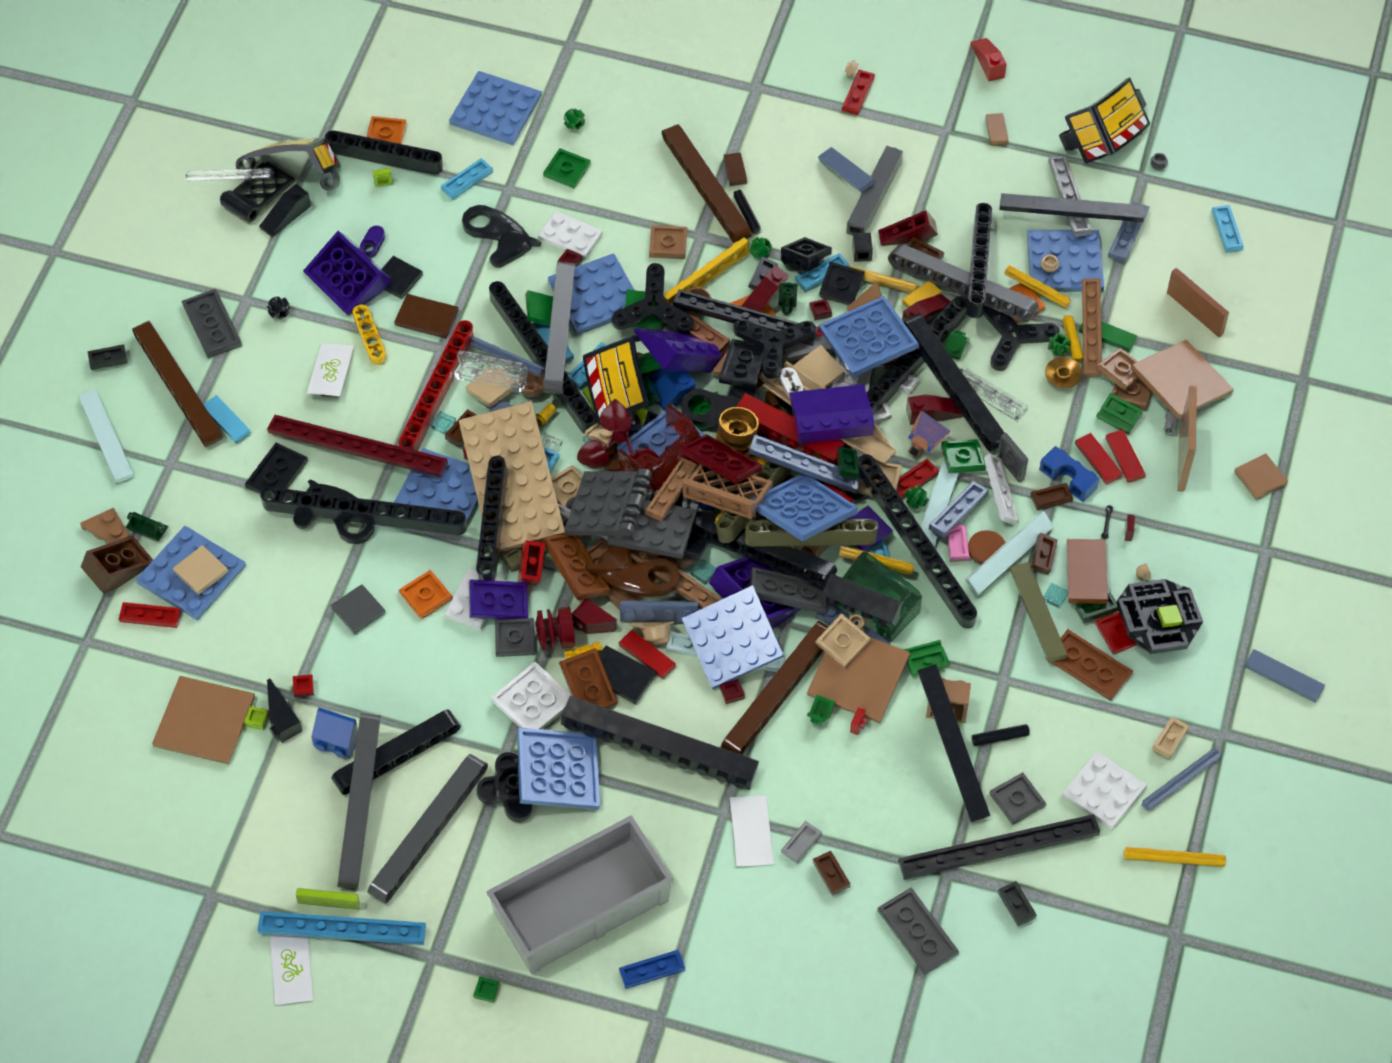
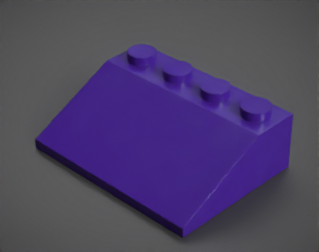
(346, 273)
(680, 350)
(832, 413)
(736, 577)

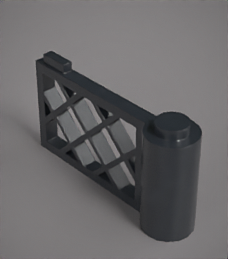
(243, 203)

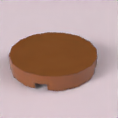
(984, 544)

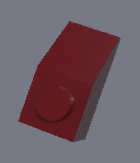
(593, 619)

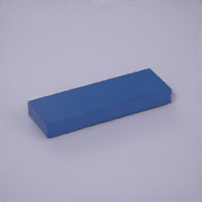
(651, 969)

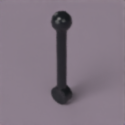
(1109, 509)

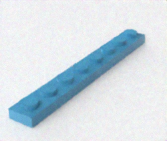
(342, 928)

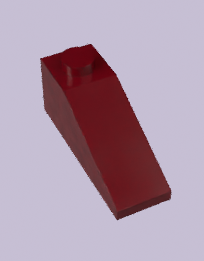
(919, 226)
(766, 289)
(927, 308)
(935, 406)

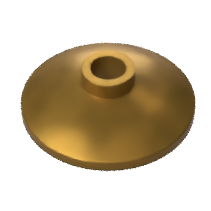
(1066, 367)

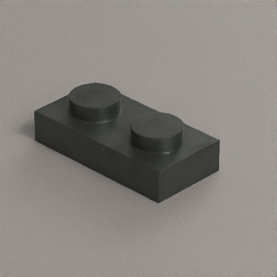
(107, 357)
(1017, 903)

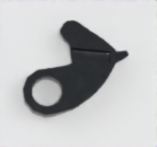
(511, 236)
(718, 404)
(351, 538)

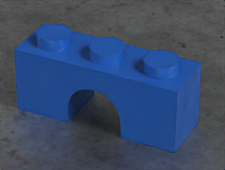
(1059, 463)

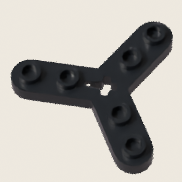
(663, 311)
(784, 338)
(1008, 344)

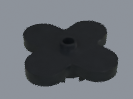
(504, 788)

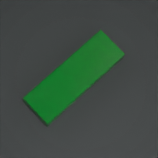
(1116, 336)

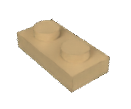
(1170, 737)

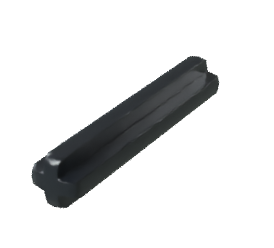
(746, 211)
(1000, 735)

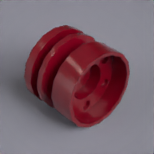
(555, 628)

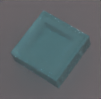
(443, 422)
(703, 571)
(1055, 595)

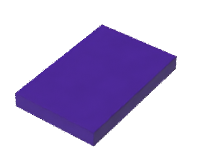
(497, 599)

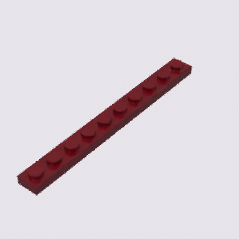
(357, 446)

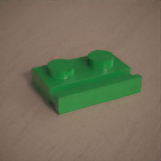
(1119, 413)
(927, 655)

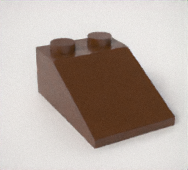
(115, 563)

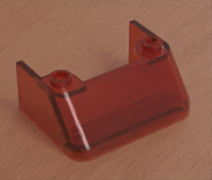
(666, 462)

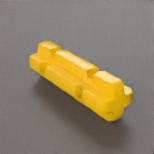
(569, 653)

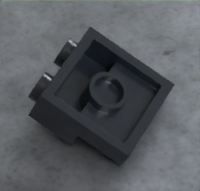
(804, 253)

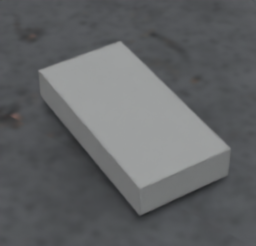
(801, 842)

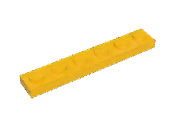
(711, 269)

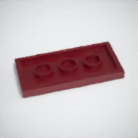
(721, 458)

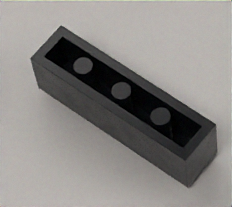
(863, 599)

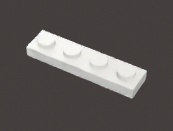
(1001, 489)

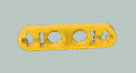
(369, 334)

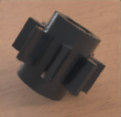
(278, 307)

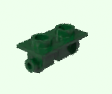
(787, 297)
(146, 526)

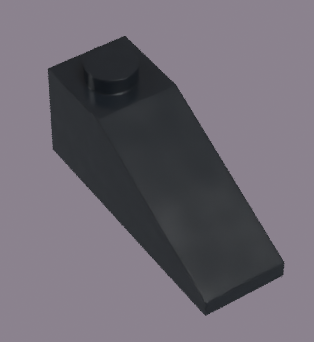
(287, 209)
(282, 718)

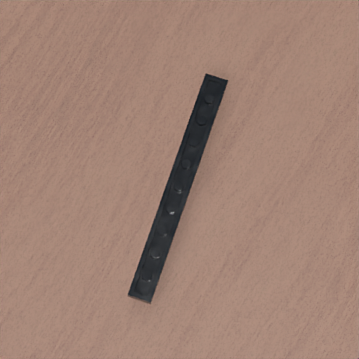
(998, 846)

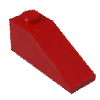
(989, 59)

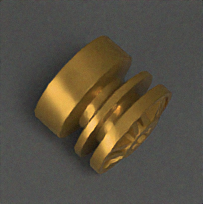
(737, 428)

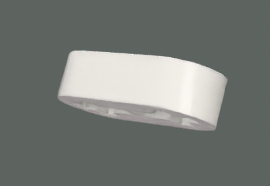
(795, 381)

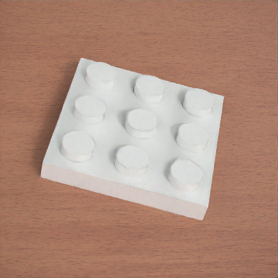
(532, 698)
(1104, 790)

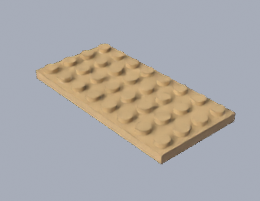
(530, 497)

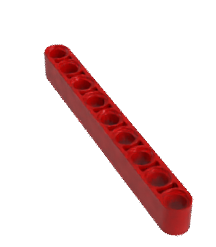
(436, 387)

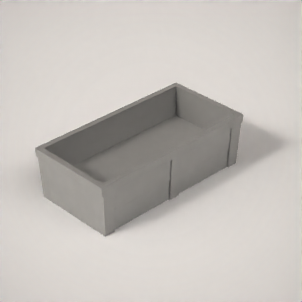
(581, 894)

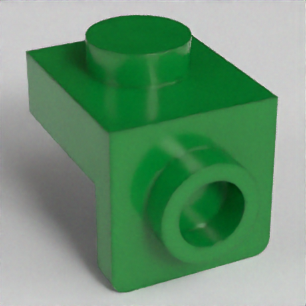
(956, 343)
(821, 710)

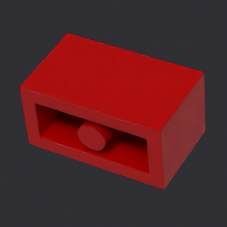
(531, 562)

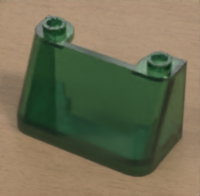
(878, 577)

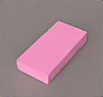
(958, 544)

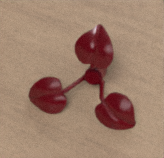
(615, 419)

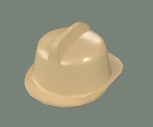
(654, 631)

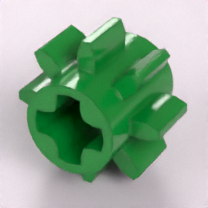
(574, 119)
(760, 247)
(1059, 344)
(916, 497)

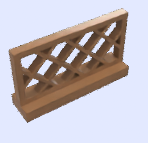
(722, 498)

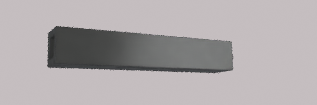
(873, 196)

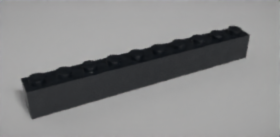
(659, 743)

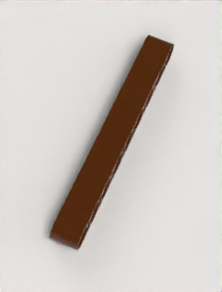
(706, 183)
(177, 384)
(775, 692)

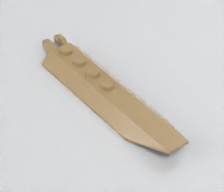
(874, 445)

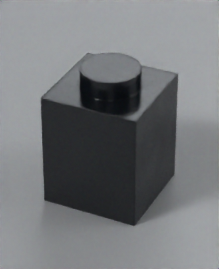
(862, 247)

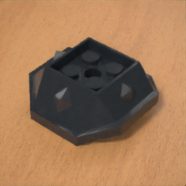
(1140, 618)

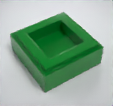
(486, 989)

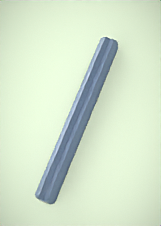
(503, 354)
(1181, 779)

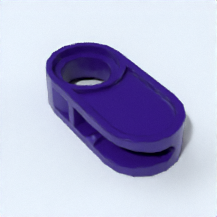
(374, 237)

